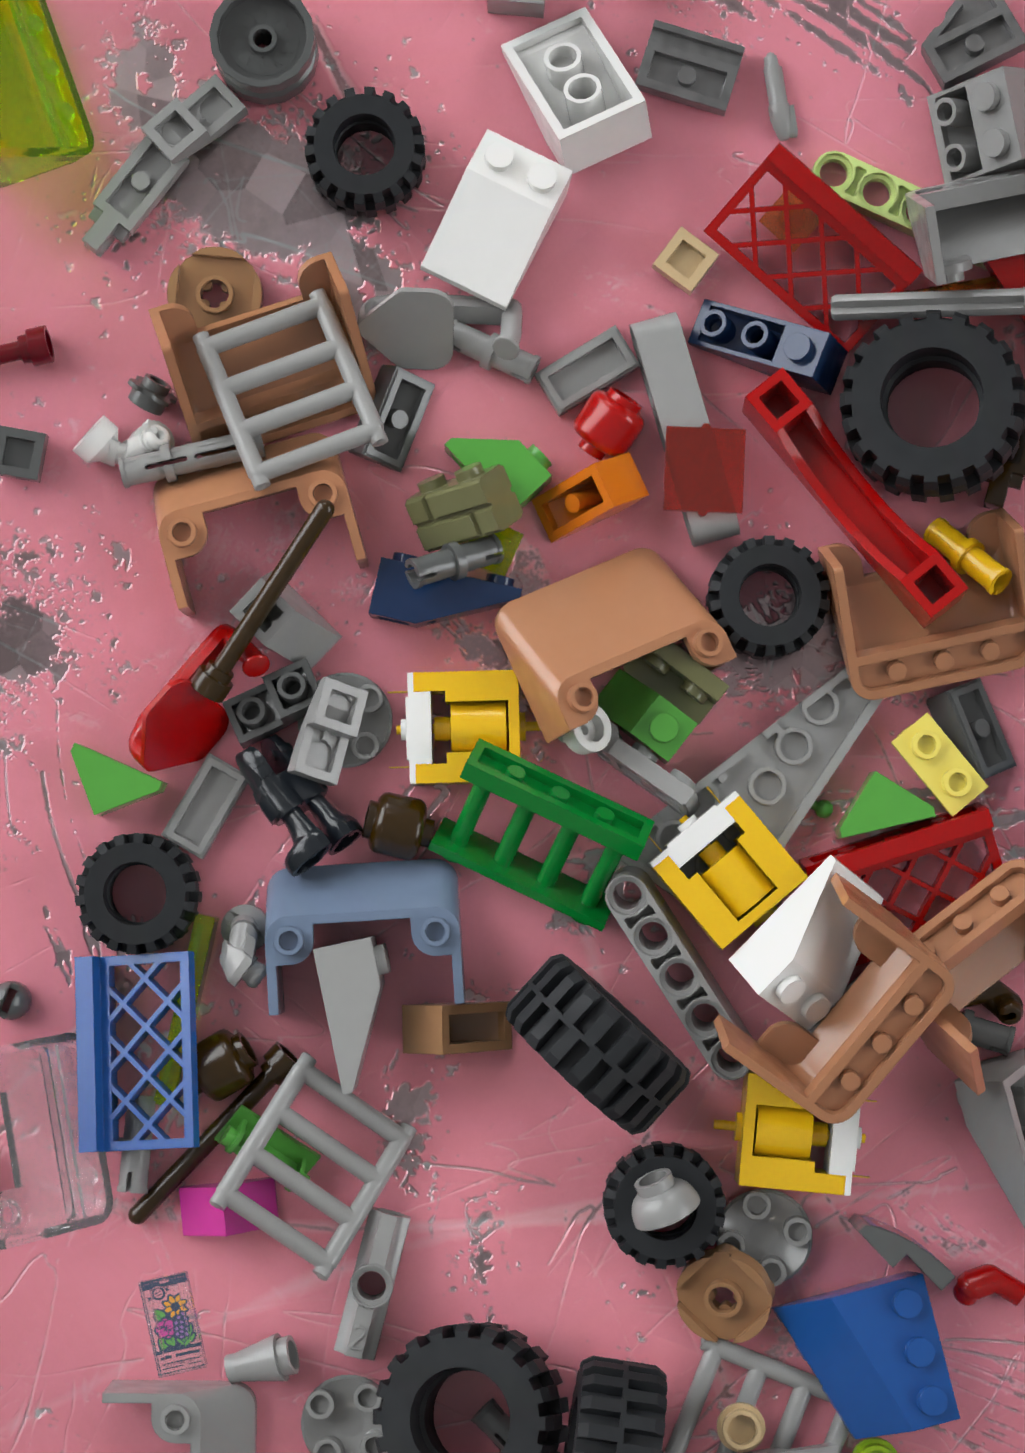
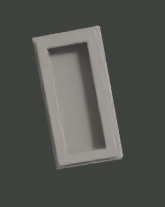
(586, 370)
(205, 806)

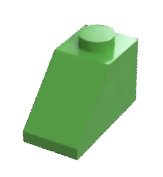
(523, 466)
(645, 715)

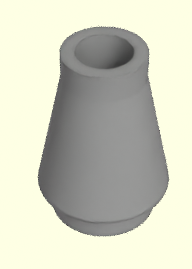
(266, 1360)

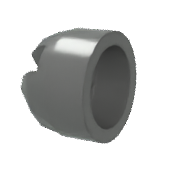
(20, 1003)

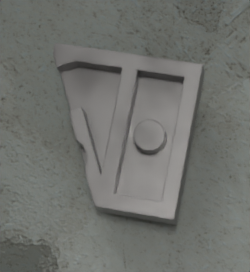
(971, 40)

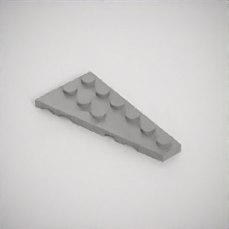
(776, 771)

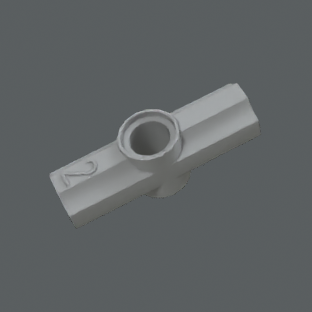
(366, 1313)

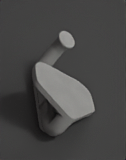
(418, 325)

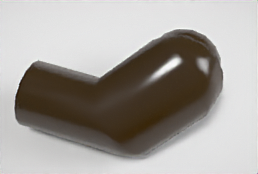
(1001, 1002)

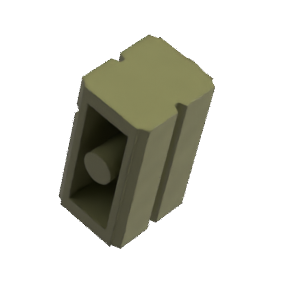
(464, 506)

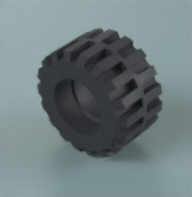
(358, 114)
(800, 572)
(97, 899)
(672, 1246)

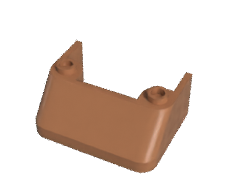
(184, 502)
(979, 943)
(864, 1031)

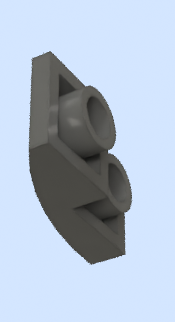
(272, 705)

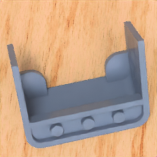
(362, 892)

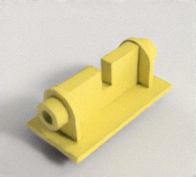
(939, 764)

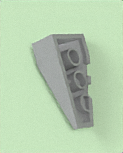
(998, 1122)

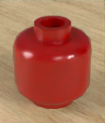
(608, 423)

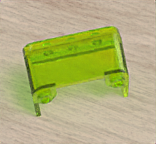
(39, 102)

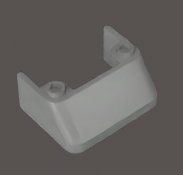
(968, 223)
(200, 1413)

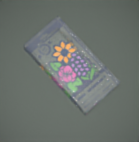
(173, 1324)

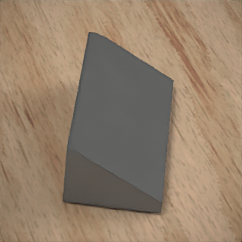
(401, 406)
(972, 727)

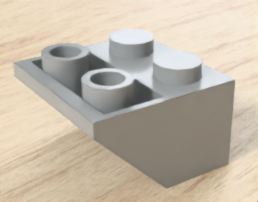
(980, 124)

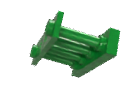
(557, 800)

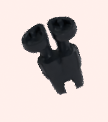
(286, 799)

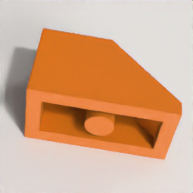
(590, 496)

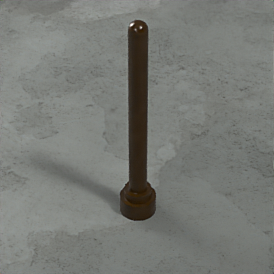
(215, 678)
(274, 1070)

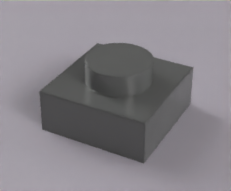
(22, 453)

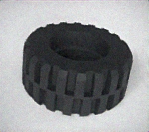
(920, 346)
(597, 1044)
(478, 1347)
(617, 1408)

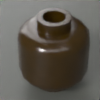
(397, 825)
(224, 1064)

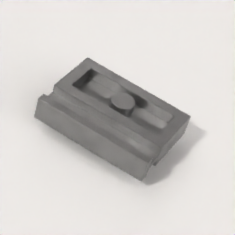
(689, 67)

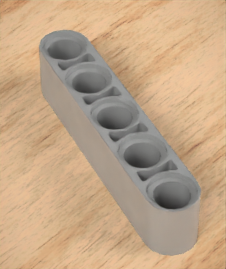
(676, 402)
(672, 950)

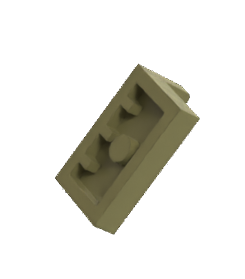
(679, 680)

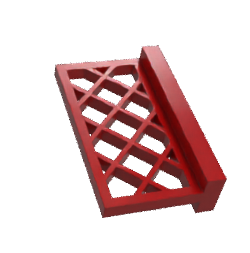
(834, 212)
(909, 844)

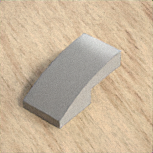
(196, 122)
(326, 730)

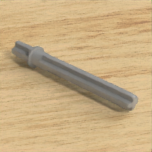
(895, 304)

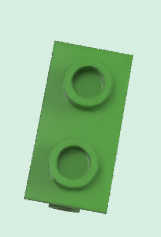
(280, 1144)

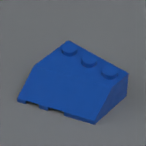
(876, 1354)

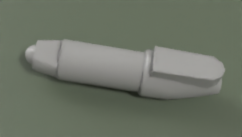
(780, 111)

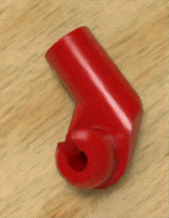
(987, 1280)

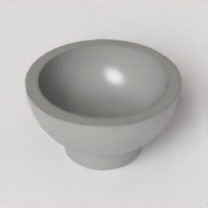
(662, 1200)

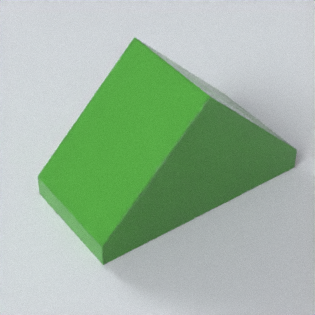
(111, 783)
(881, 805)

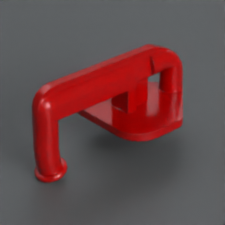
(180, 721)

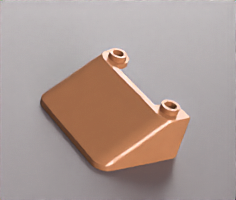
(199, 406)
(596, 624)
(894, 654)

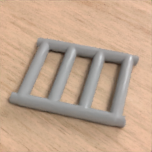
(244, 430)
(254, 1154)
(758, 1368)

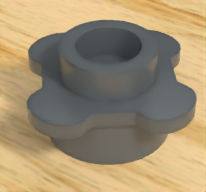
(151, 393)

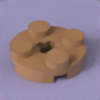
(211, 267)
(728, 1269)

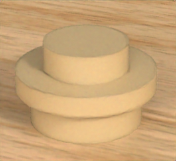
(741, 1427)

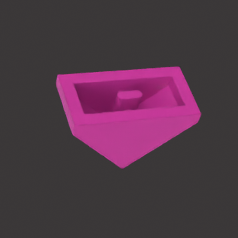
(203, 1219)

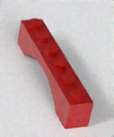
(888, 544)

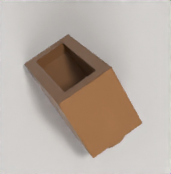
(455, 1027)

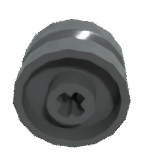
(270, 72)

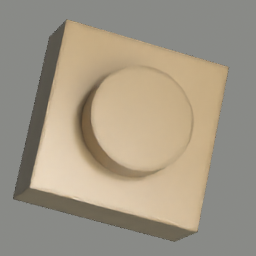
(685, 261)

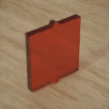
(704, 470)

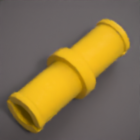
(967, 556)

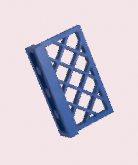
(98, 1049)

